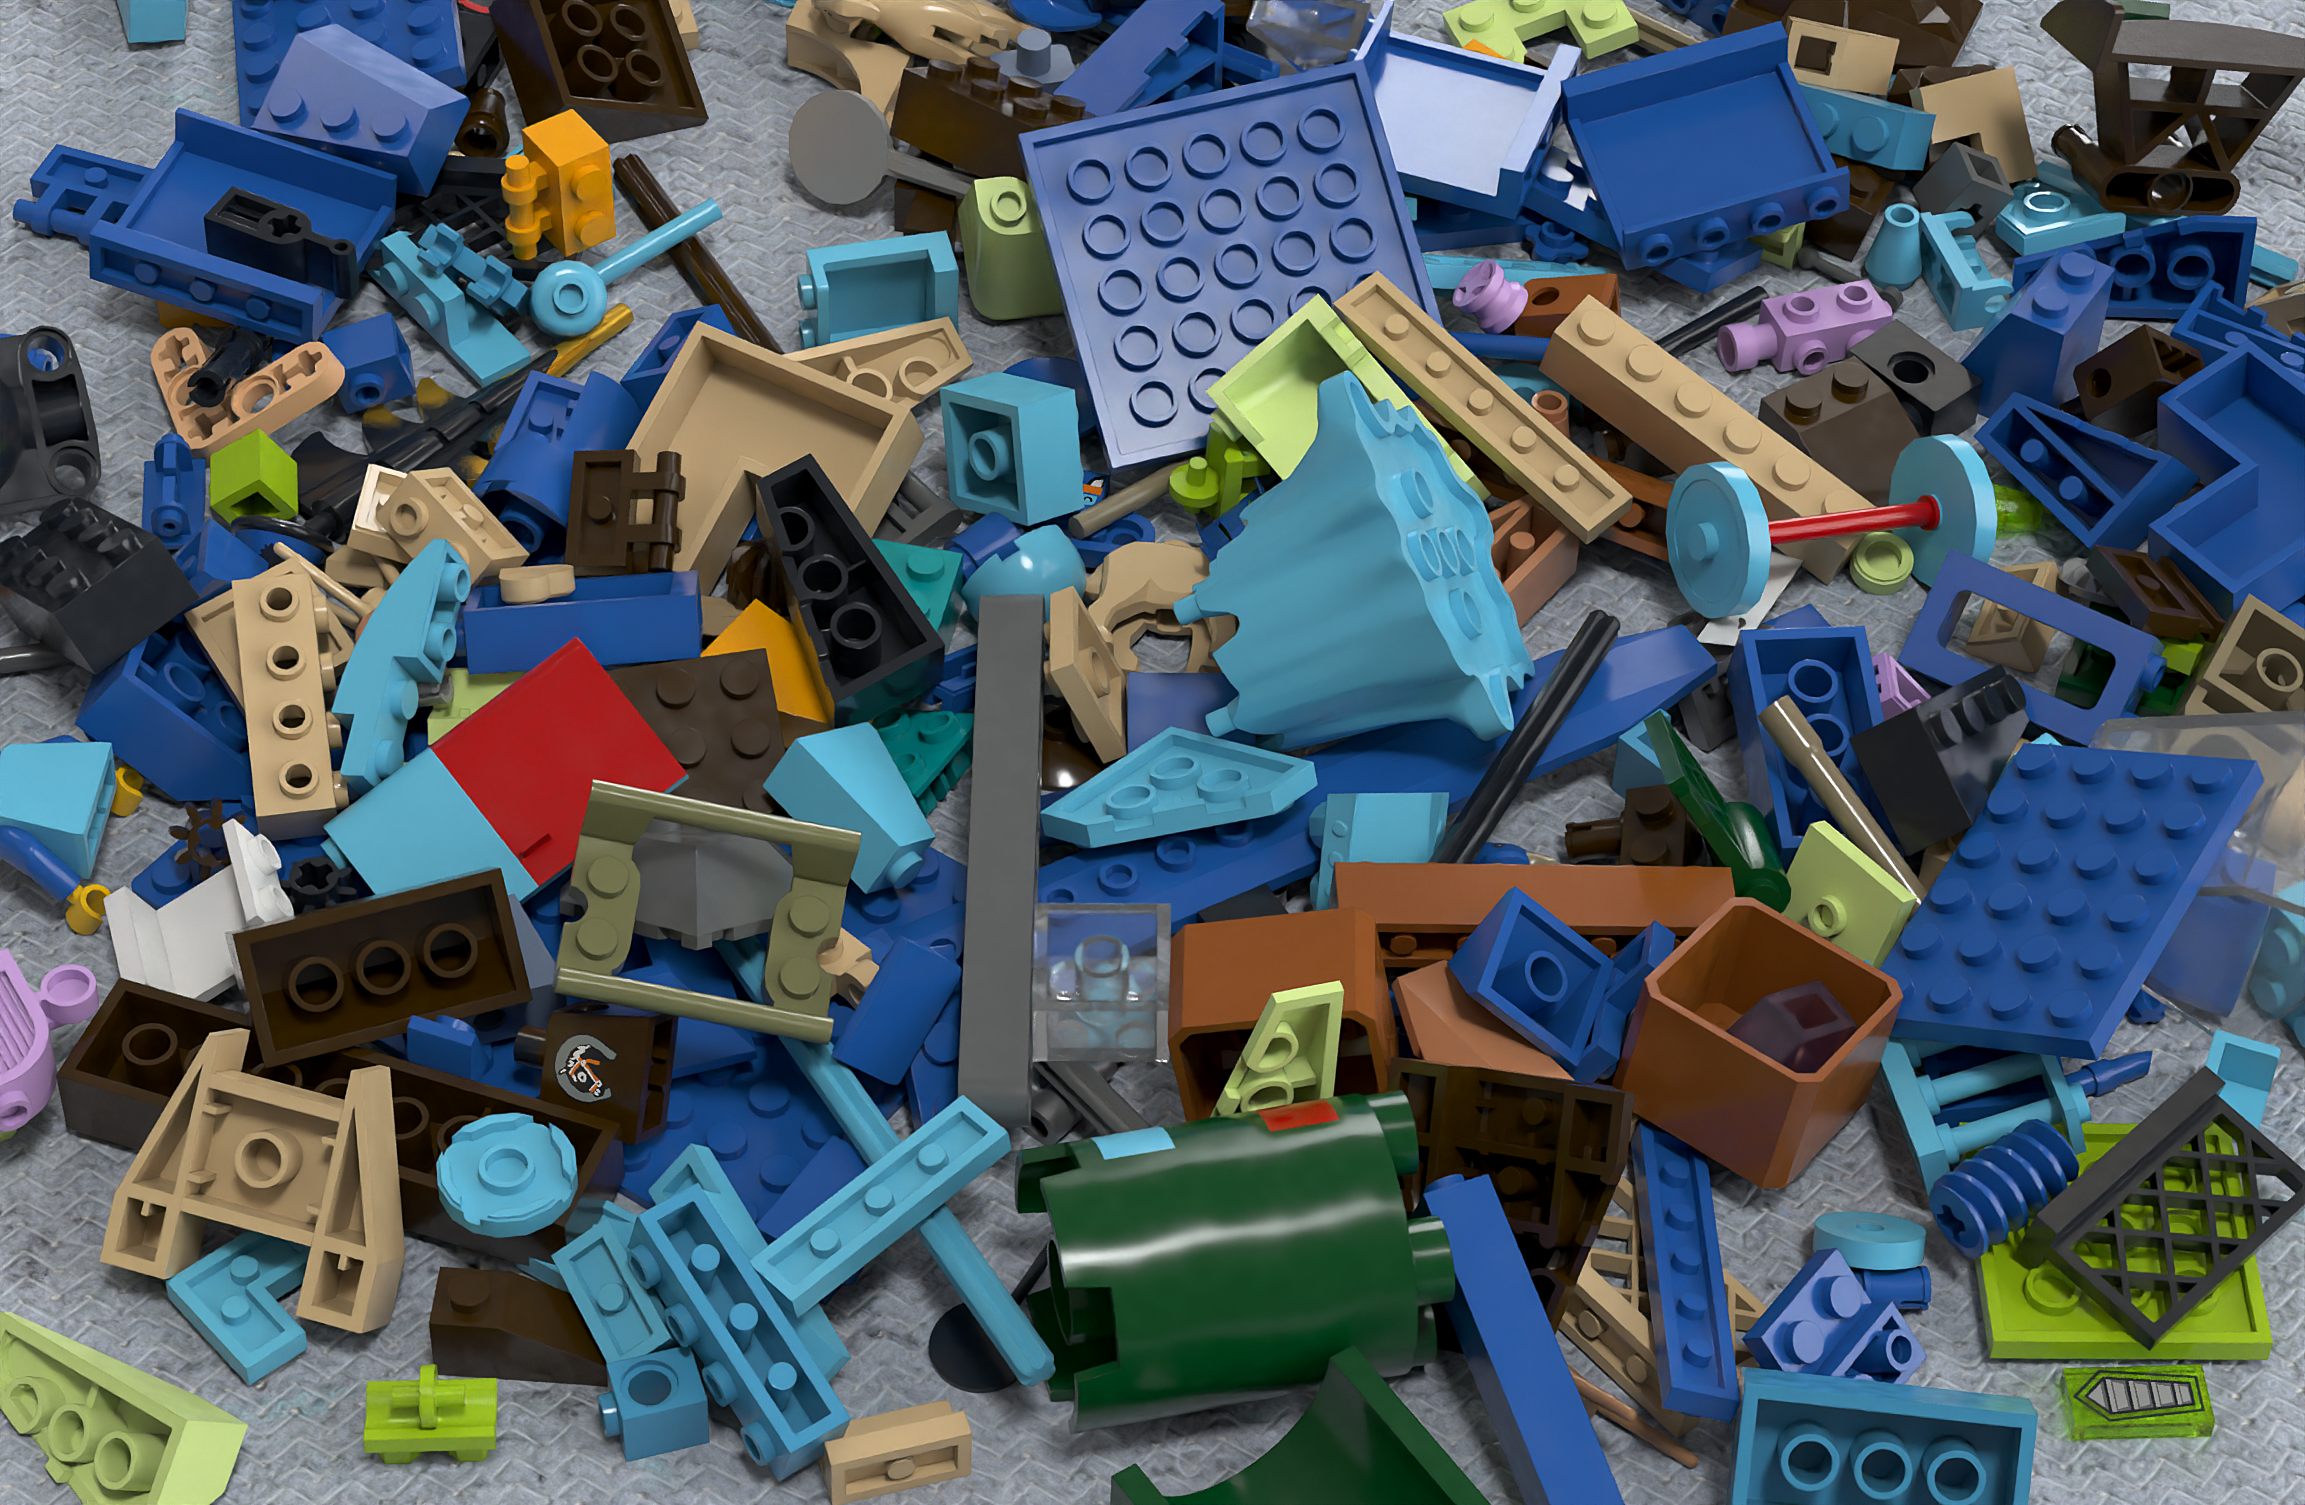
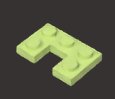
(1505, 24)

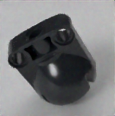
(43, 424)

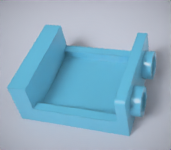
(876, 287)

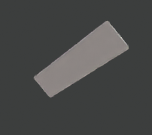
(1725, 629)

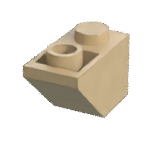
(1840, 56)

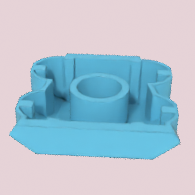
(1375, 831)

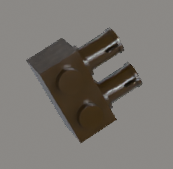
(1647, 833)

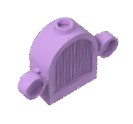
(26, 1018)

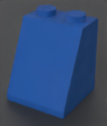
(2042, 333)

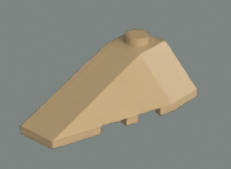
(895, 363)

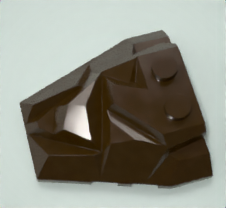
(1926, 29)
(1544, 1143)

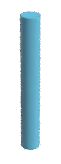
(658, 241)

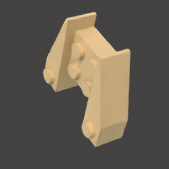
(275, 1166)

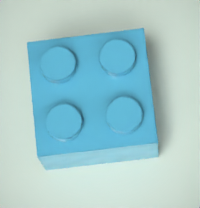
(1012, 447)

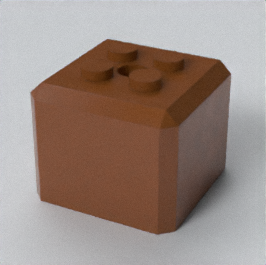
(1232, 967)
(1721, 1090)

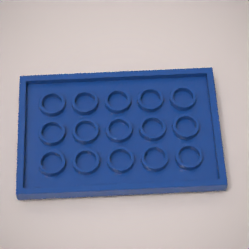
(2064, 897)

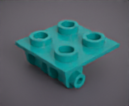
(928, 750)

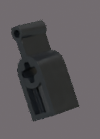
(279, 242)

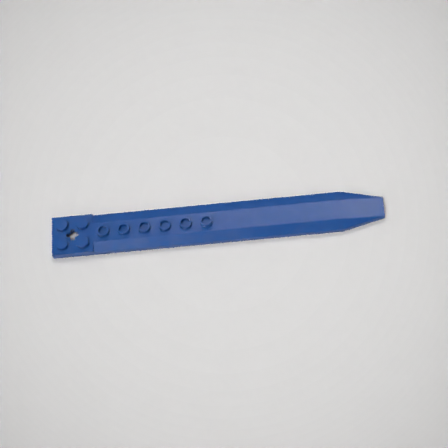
(1428, 756)

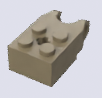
(2250, 666)

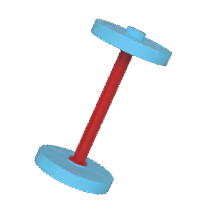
(1724, 539)

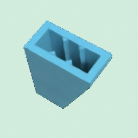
(854, 785)

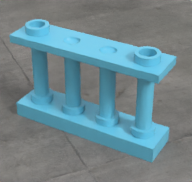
(1919, 1099)

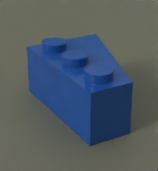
(1153, 58)
(2083, 474)

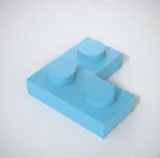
(235, 1305)

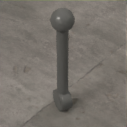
(1808, 258)

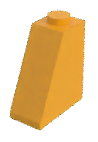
(793, 685)

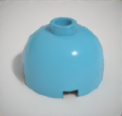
(1042, 566)

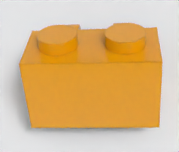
(559, 188)

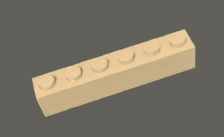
(1693, 423)

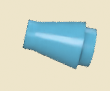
(1896, 252)

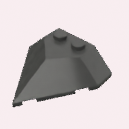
(702, 884)

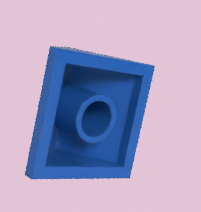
(1177, 701)
(1535, 975)

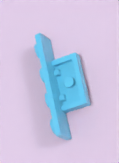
(448, 313)

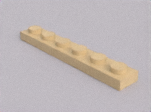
(1483, 408)

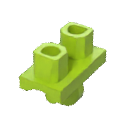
(1217, 481)
(431, 1416)

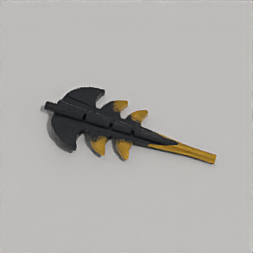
(451, 432)

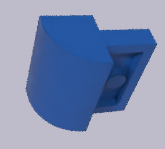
(573, 414)
(1833, 1328)

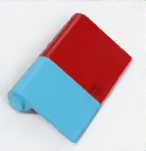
(505, 784)

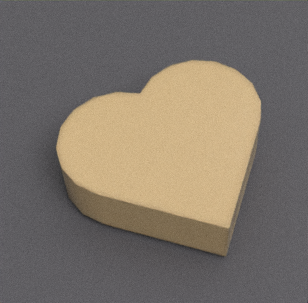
(536, 583)

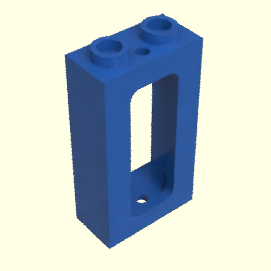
(612, 616)
(2136, 652)

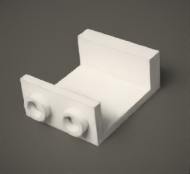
(185, 941)

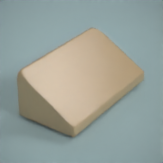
(2011, 637)

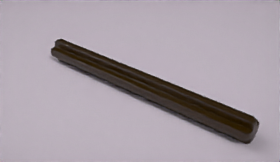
(691, 254)

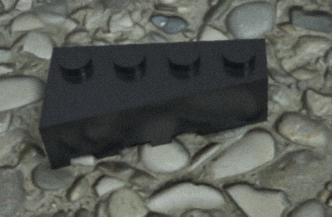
(849, 608)
(1943, 756)

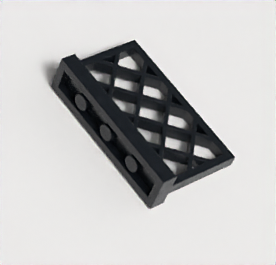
(472, 194)
(2119, 1180)

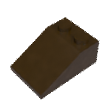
(1844, 424)

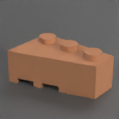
(1531, 554)

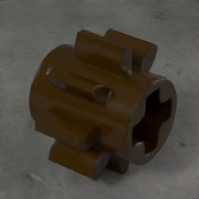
(189, 833)

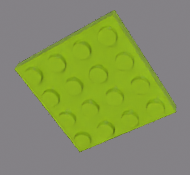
(2049, 1317)

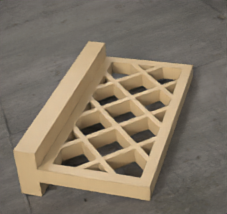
(1614, 1332)

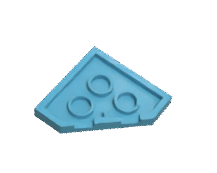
(1178, 786)

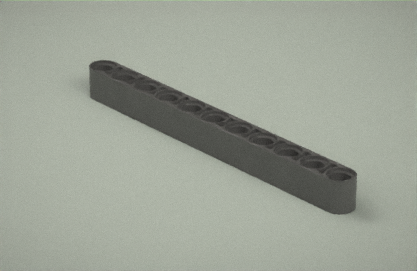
(1003, 859)

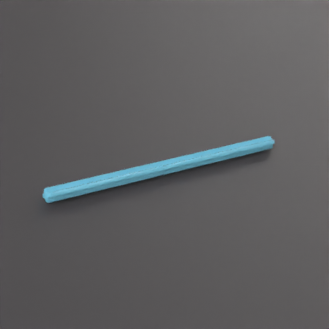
(940, 1230)

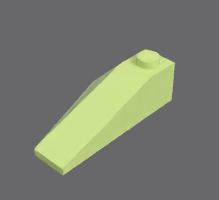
(1289, 1052)
(112, 1426)

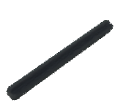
(1528, 740)

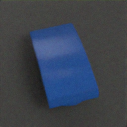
(446, 1046)

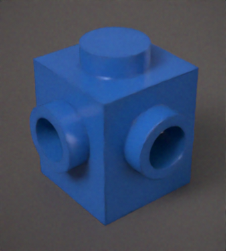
(374, 362)

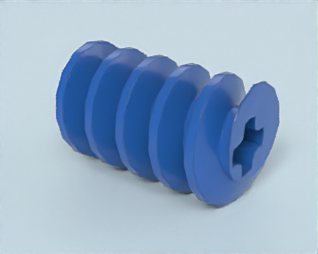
(2002, 1187)

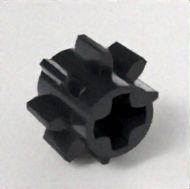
(318, 884)

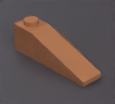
(1458, 1030)

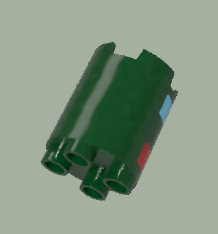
(1232, 1257)

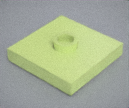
(1846, 895)

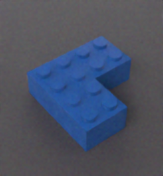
(2246, 440)

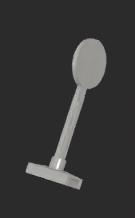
(846, 151)

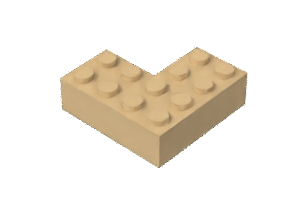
(747, 414)

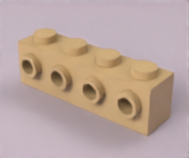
(286, 705)

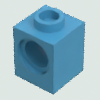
(662, 1379)

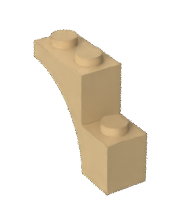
(847, 59)

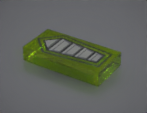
(2137, 1402)

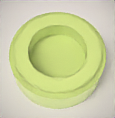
(1881, 563)

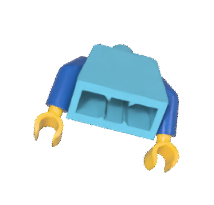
(56, 813)

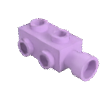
(1805, 328)

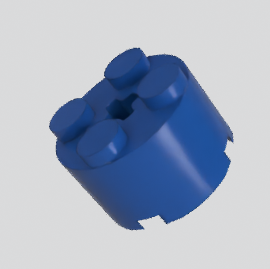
(530, 495)

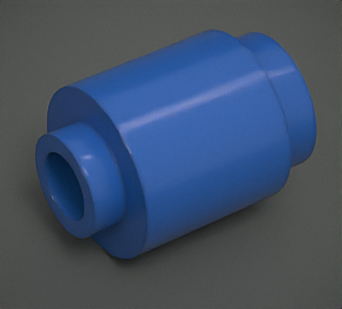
(984, 539)

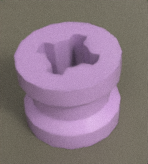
(1490, 297)

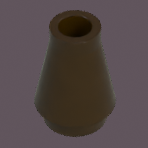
(484, 126)

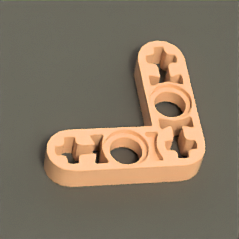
(199, 422)

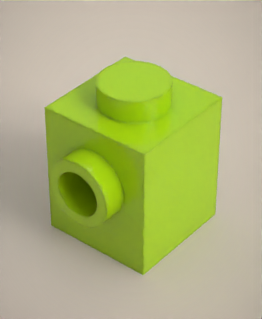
(253, 479)

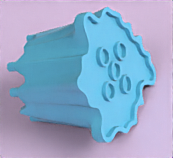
(1363, 590)

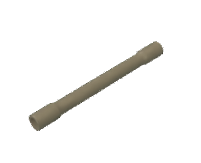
(1806, 752)

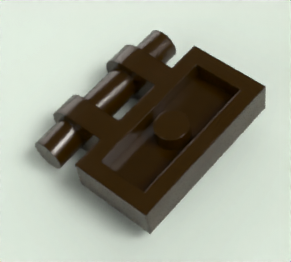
(604, 512)

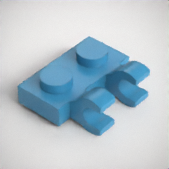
(488, 279)

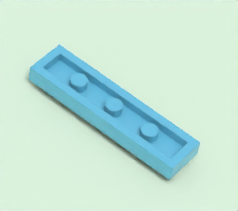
(880, 1205)

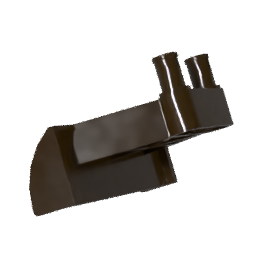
(2138, 157)

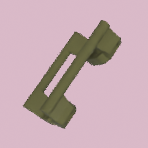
(803, 923)

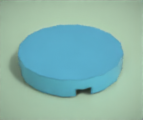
(507, 1175)

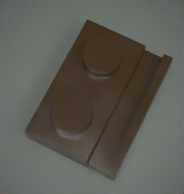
(2154, 594)

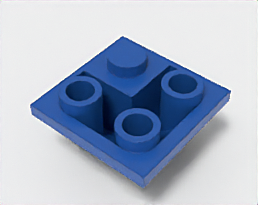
(698, 1043)

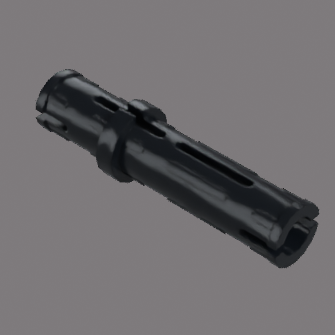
(235, 355)

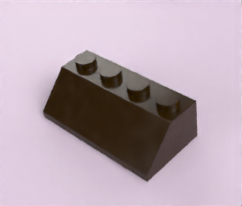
(375, 962)

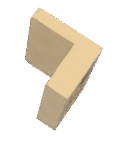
(897, 1452)

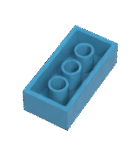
(1876, 1443)

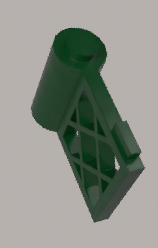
(1731, 830)

